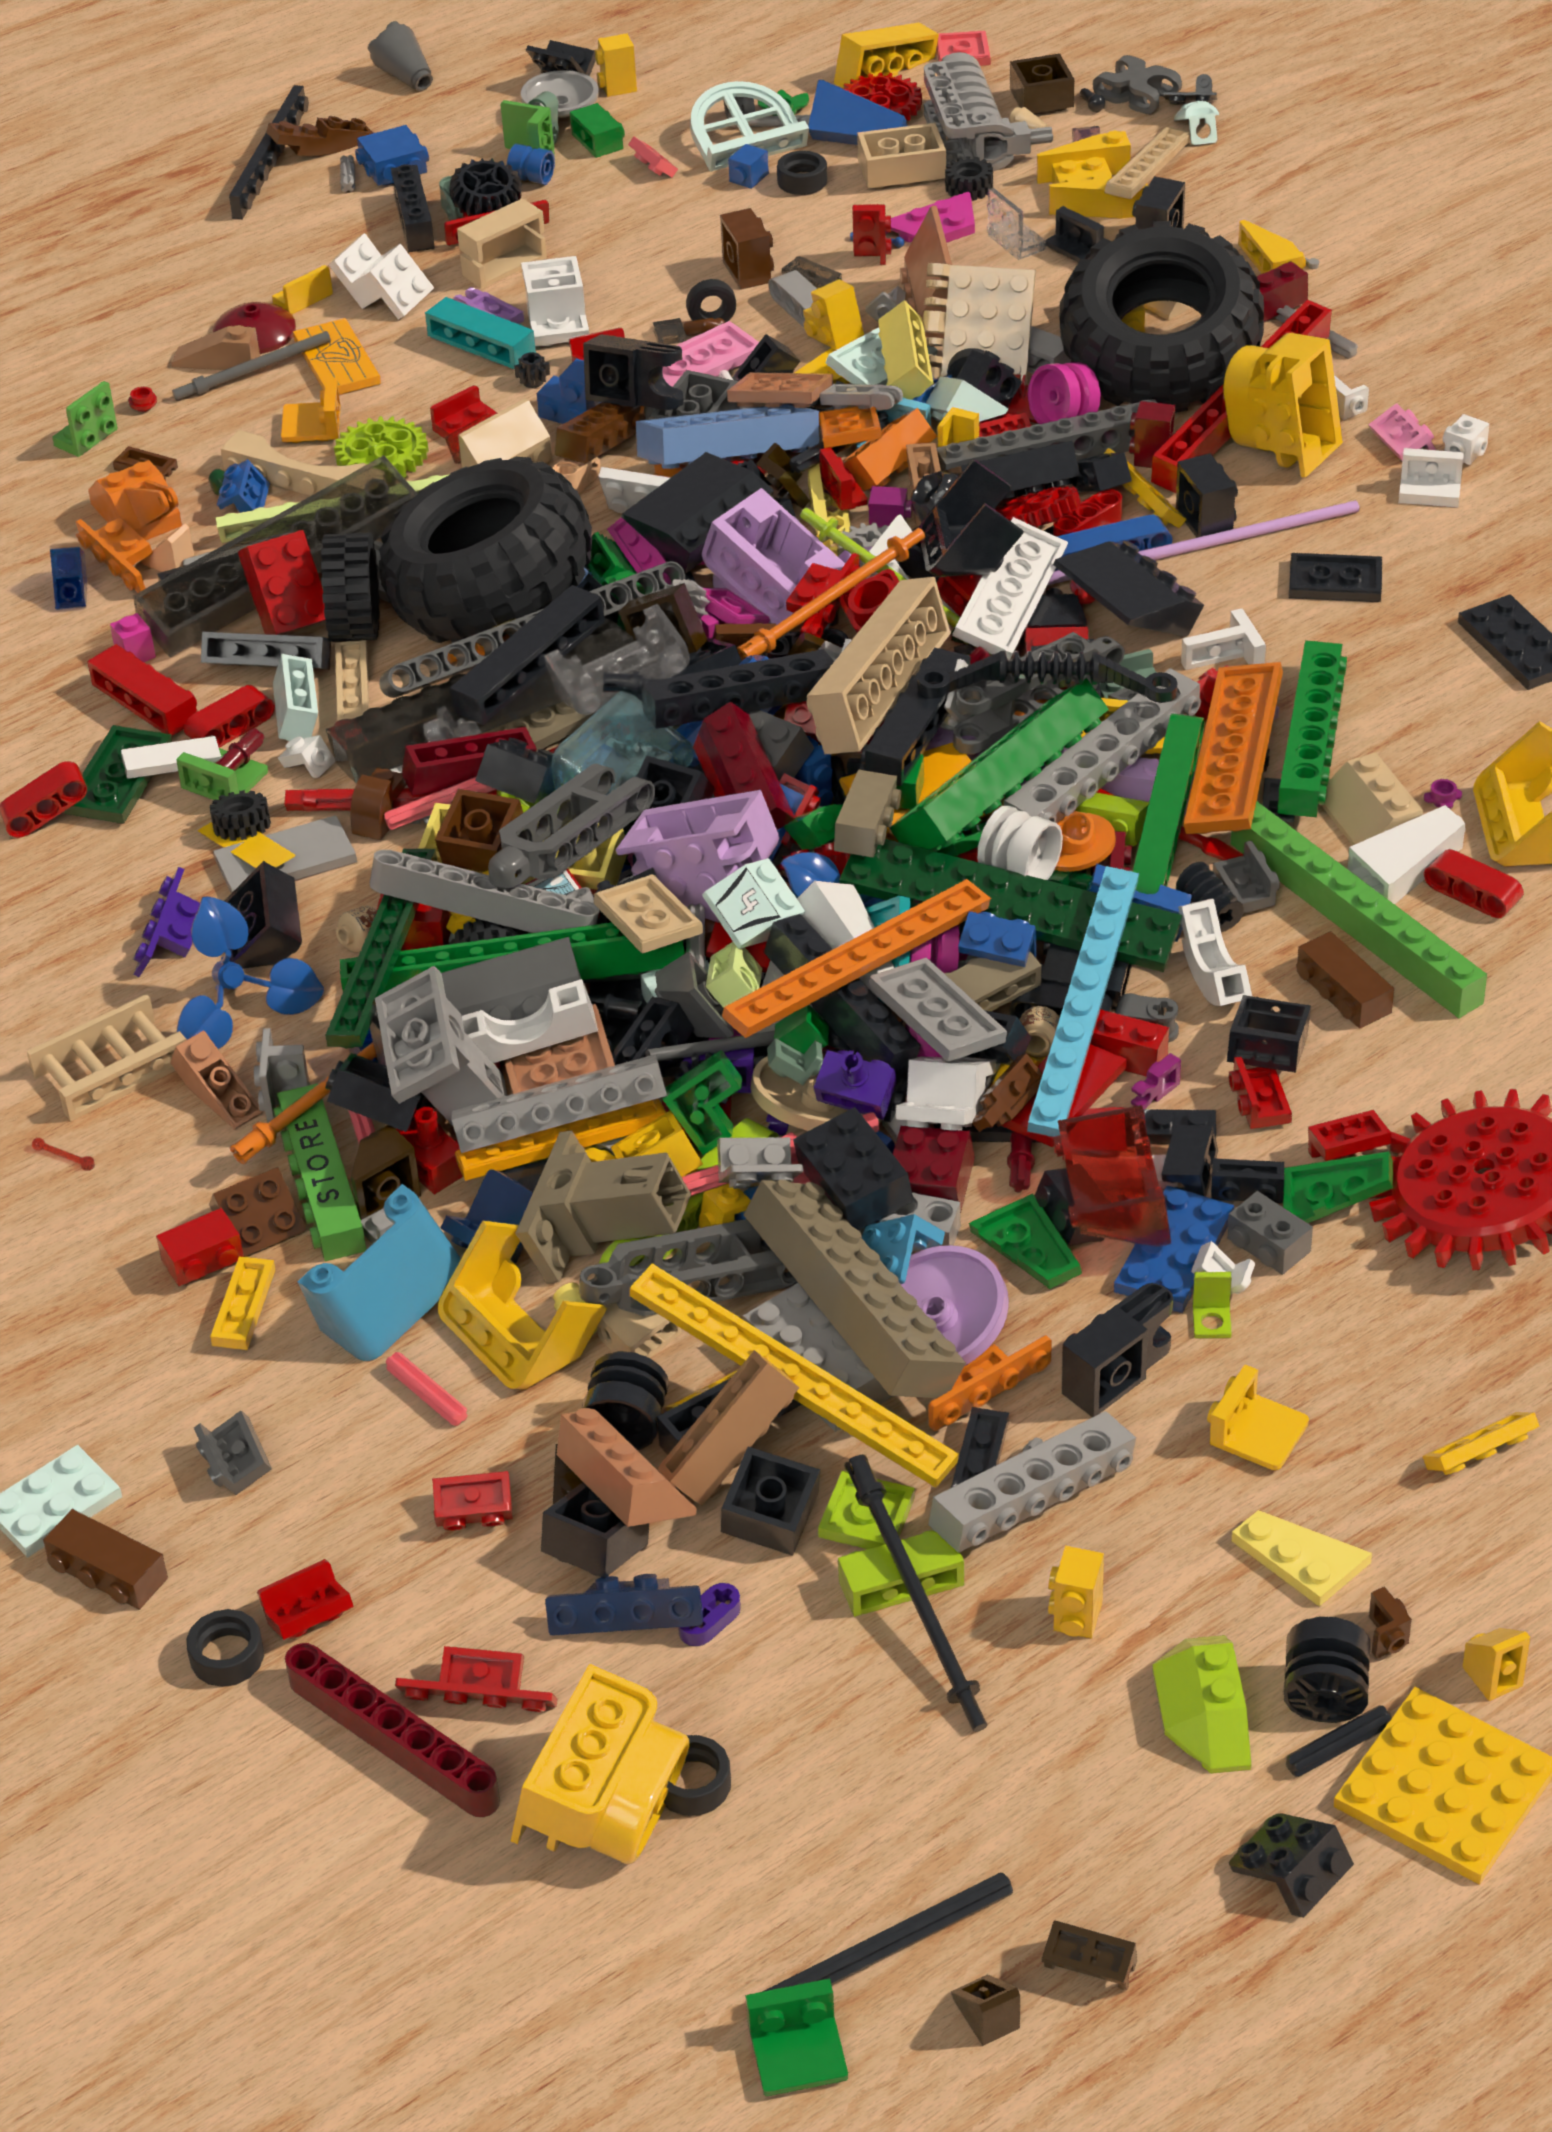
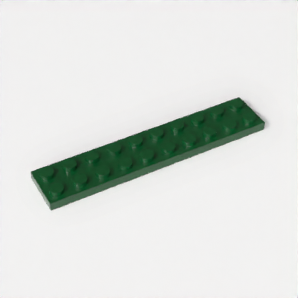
(1055, 909)

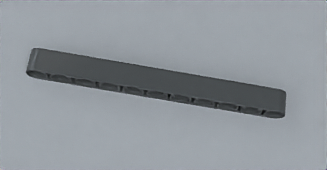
(491, 639)

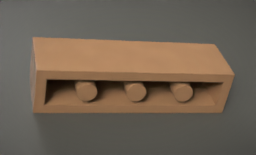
(728, 1427)

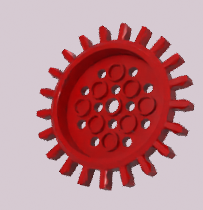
(1468, 1209)

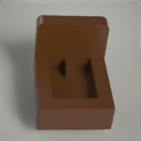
(1391, 1622)

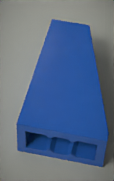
(841, 115)

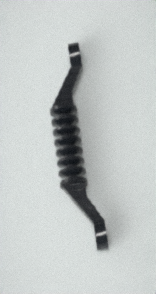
(998, 666)

